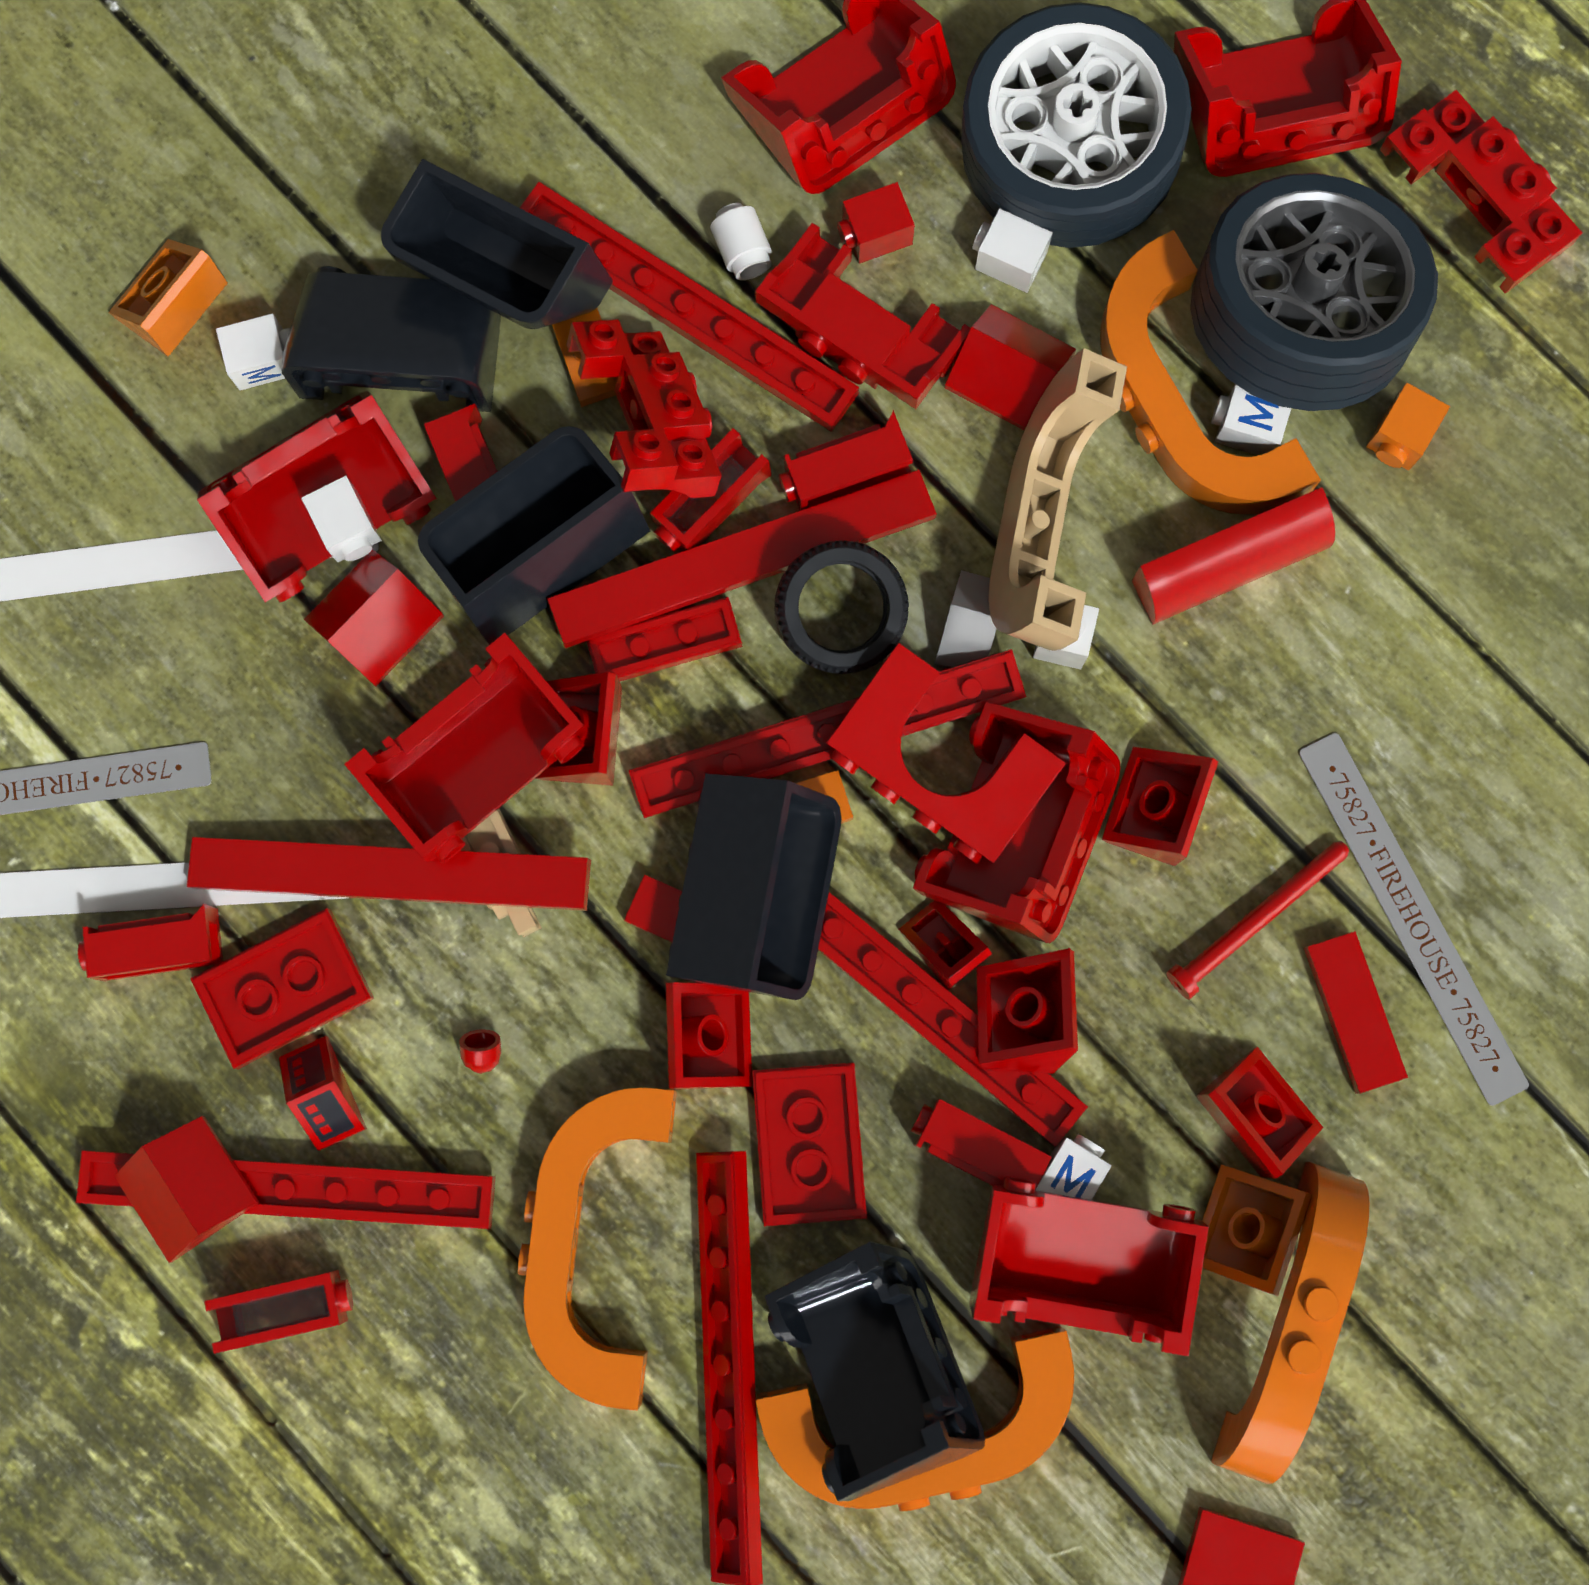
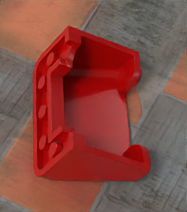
(848, 93)
(1293, 94)
(261, 501)
(470, 753)
(1045, 859)
(1090, 1265)

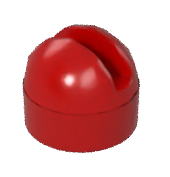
(480, 1050)

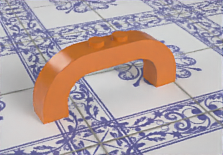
(1163, 418)
(1302, 1342)
(575, 1359)
(1010, 1446)

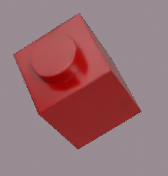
(876, 223)

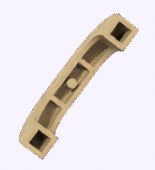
(1021, 585)

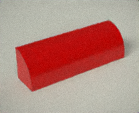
(1235, 556)

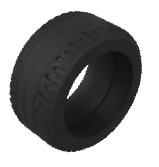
(894, 607)

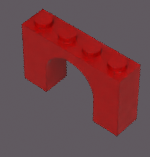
(980, 817)

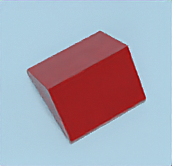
(1007, 365)
(374, 617)
(597, 704)
(1160, 803)
(1027, 1012)
(708, 1036)
(1260, 1114)
(185, 1187)

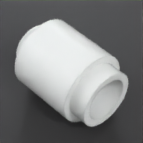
(741, 241)

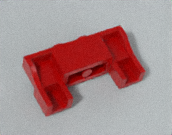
(1492, 180)
(852, 328)
(660, 406)

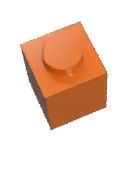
(1407, 427)

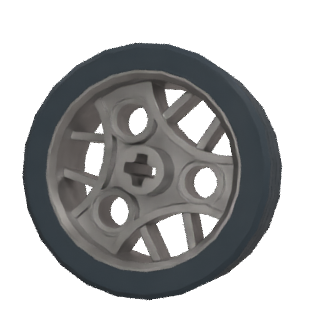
(1299, 316)

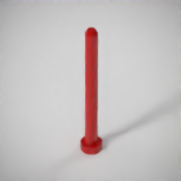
(1186, 978)

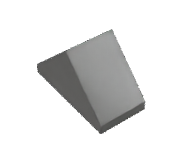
(969, 624)

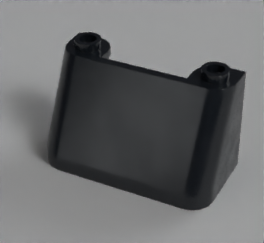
(390, 337)
(878, 1369)

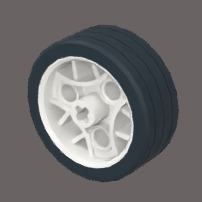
(1075, 122)

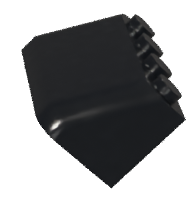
(492, 251)
(532, 531)
(755, 886)

